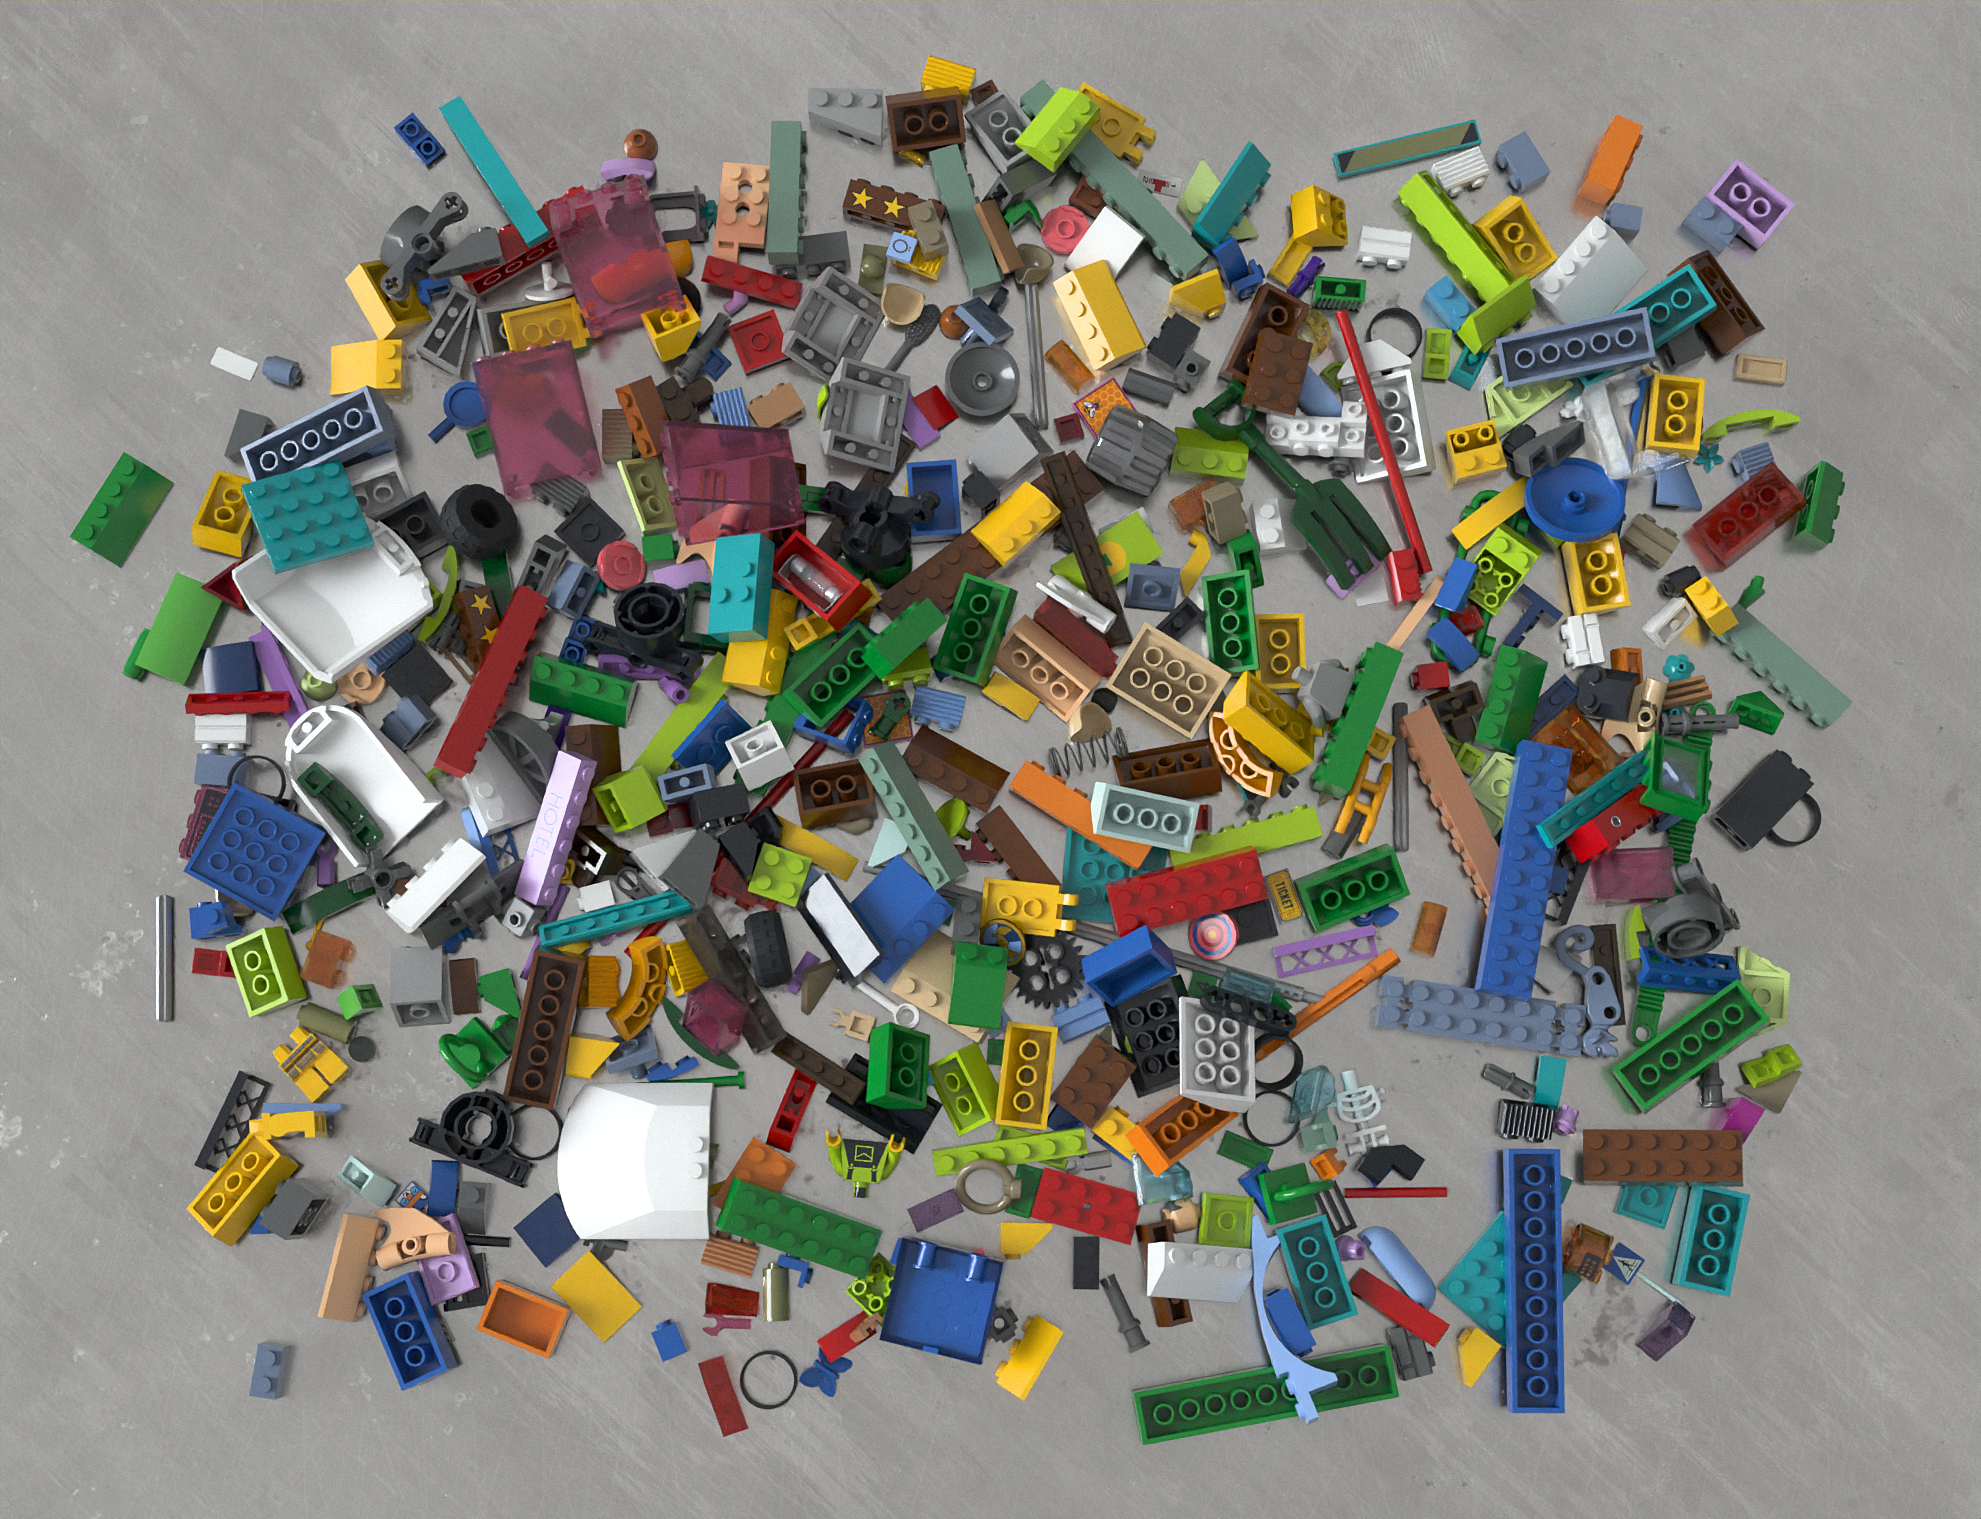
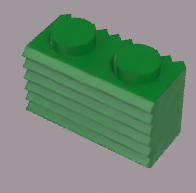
(1339, 292)

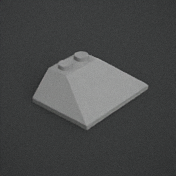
(831, 323)
(864, 414)

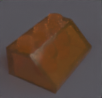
(1591, 752)

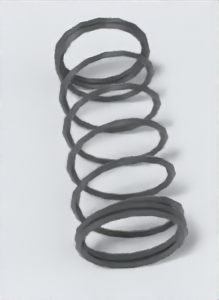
(1121, 746)

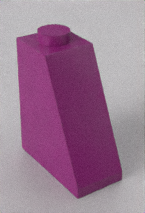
(1739, 1115)

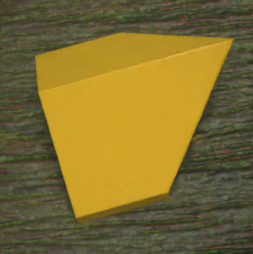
(587, 1053)

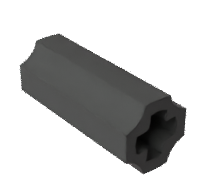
(1149, 386)
(1337, 843)

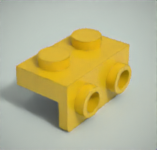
(1113, 1128)

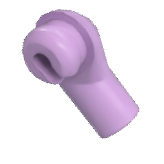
(738, 301)

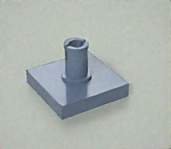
(983, 323)
(1152, 586)
(633, 1053)

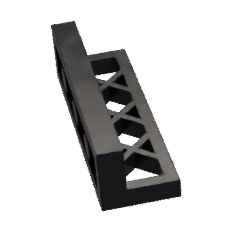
(1572, 889)
(227, 1114)

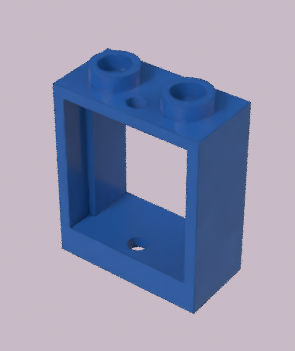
(854, 735)
(1288, 1322)

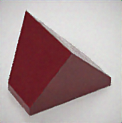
(225, 587)

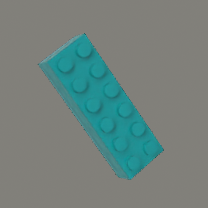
(1671, 309)

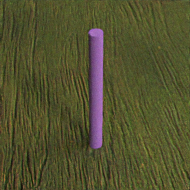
(550, 917)

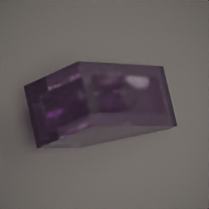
(1666, 1331)

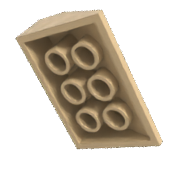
(1168, 680)
(928, 982)

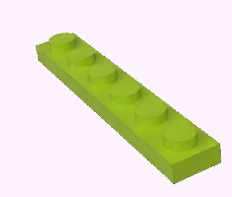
(1013, 1150)

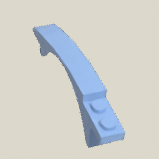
(1302, 1378)

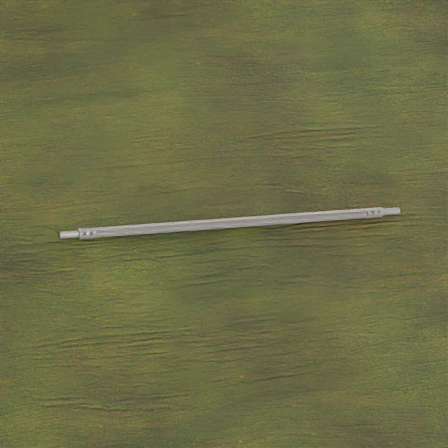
(1107, 937)

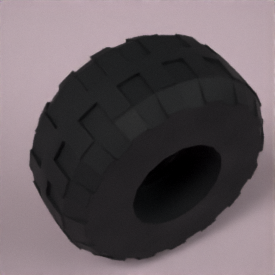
(490, 509)
(768, 949)

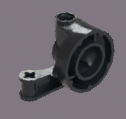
(878, 523)
(646, 630)
(452, 1135)

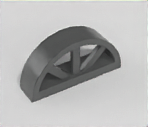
(526, 749)

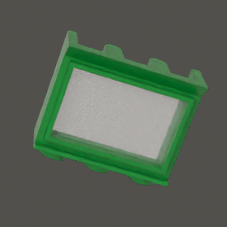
(1676, 777)

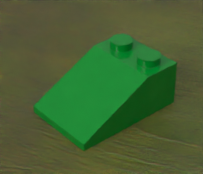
(977, 985)

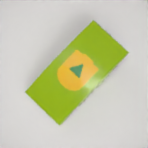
(1120, 545)

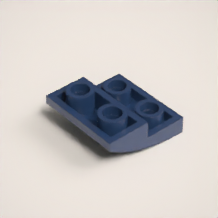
(230, 668)
(548, 1230)

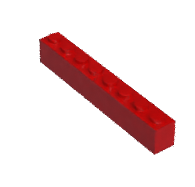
(490, 682)

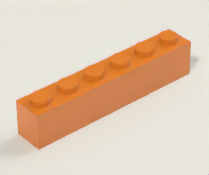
(1072, 810)

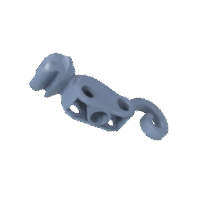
(1596, 996)

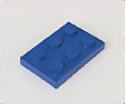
(708, 739)

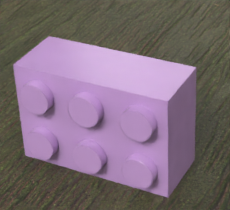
(1750, 202)

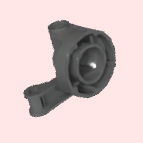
(415, 242)
(1690, 921)

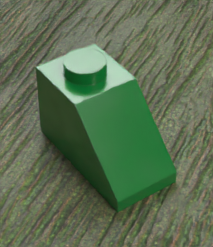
(1245, 555)
(501, 991)

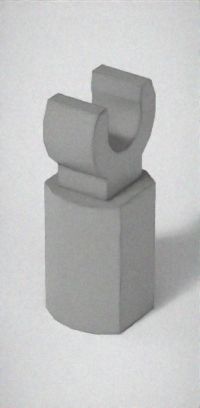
(1090, 1161)

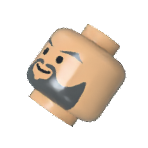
(1182, 1214)

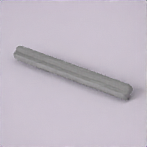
(163, 958)

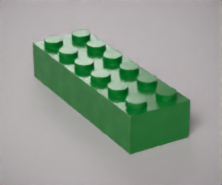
(1359, 717)
(1691, 1046)
(799, 1227)

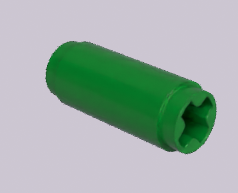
(131, 670)

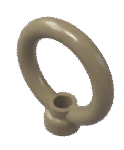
(1012, 1189)

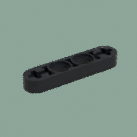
(1248, 1007)

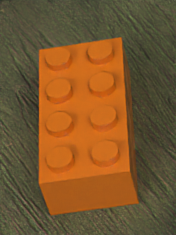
(1176, 1131)

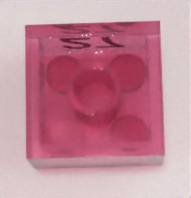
(714, 1017)

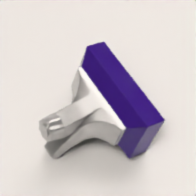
(555, 723)

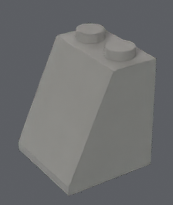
(1008, 450)
(419, 986)

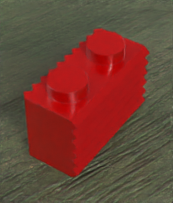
(1404, 576)

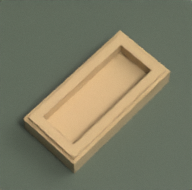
(1761, 369)

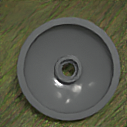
(987, 363)

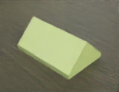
(648, 494)

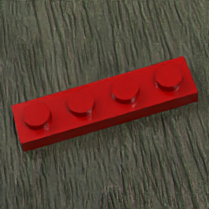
(751, 282)
(246, 702)

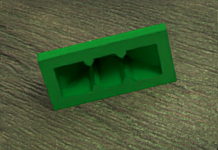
(1757, 711)

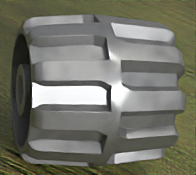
(1131, 450)

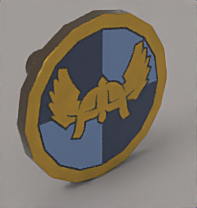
(1004, 934)

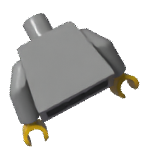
(1323, 691)

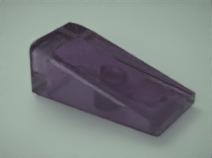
(935, 1210)

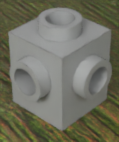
(523, 917)

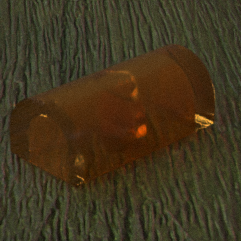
(1069, 366)
(1428, 928)

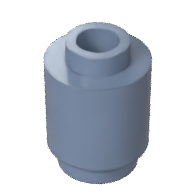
(282, 370)

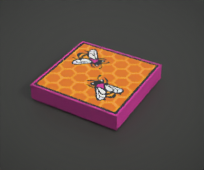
(1096, 405)
(901, 732)

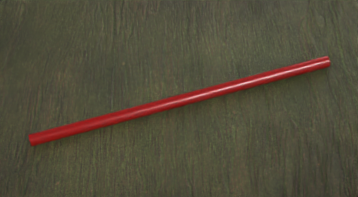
(770, 799)

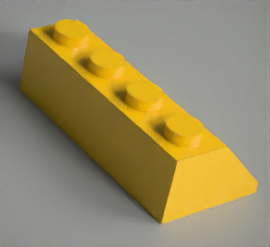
(1099, 315)
(761, 663)
(1269, 724)
(1026, 1076)
(241, 1188)

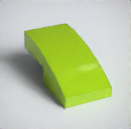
(1436, 353)
(1467, 756)
(1633, 925)
(1771, 1067)

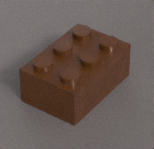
(925, 118)
(1277, 374)
(833, 793)
(1094, 1080)

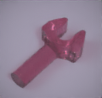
(729, 1323)

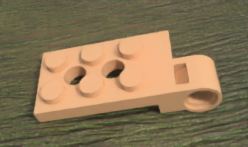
(735, 229)

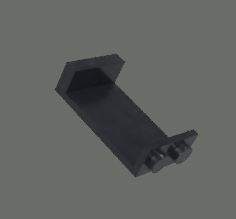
(1763, 799)

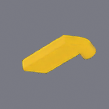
(1196, 562)

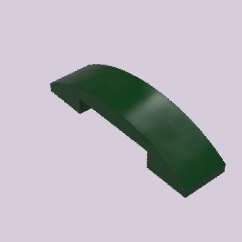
(498, 579)
(343, 804)
(324, 904)
(674, 1016)

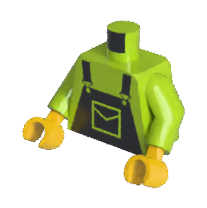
(863, 1160)

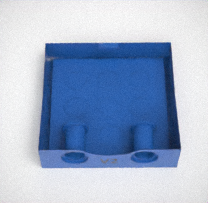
(255, 850)
(943, 1300)

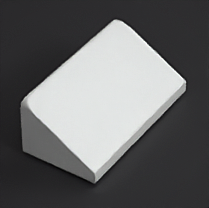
(1669, 621)

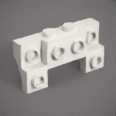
(1321, 434)

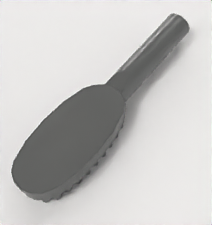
(916, 333)

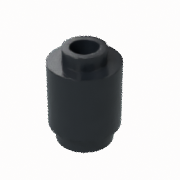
(1518, 437)
(1680, 579)

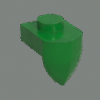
(1016, 214)
(505, 1030)

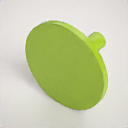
(953, 818)

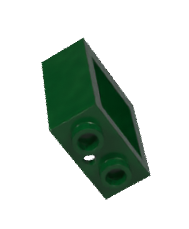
(693, 640)

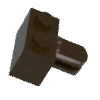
(683, 402)
(1456, 707)
(594, 856)

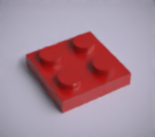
(758, 341)

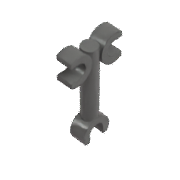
(1256, 804)

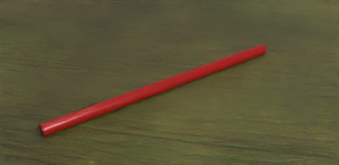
(1384, 441)

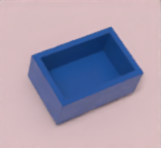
(943, 480)
(1129, 966)

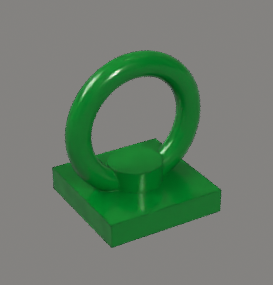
(472, 1052)
(1290, 1193)

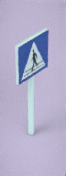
(1625, 1266)

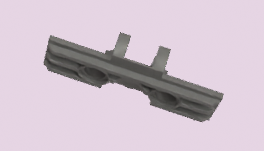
(473, 908)

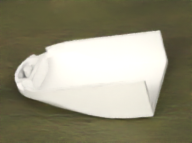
(368, 766)

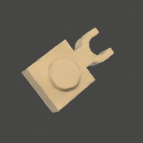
(857, 1024)

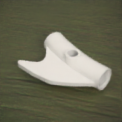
(1079, 602)

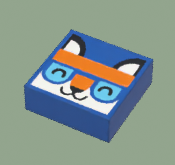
(413, 1197)

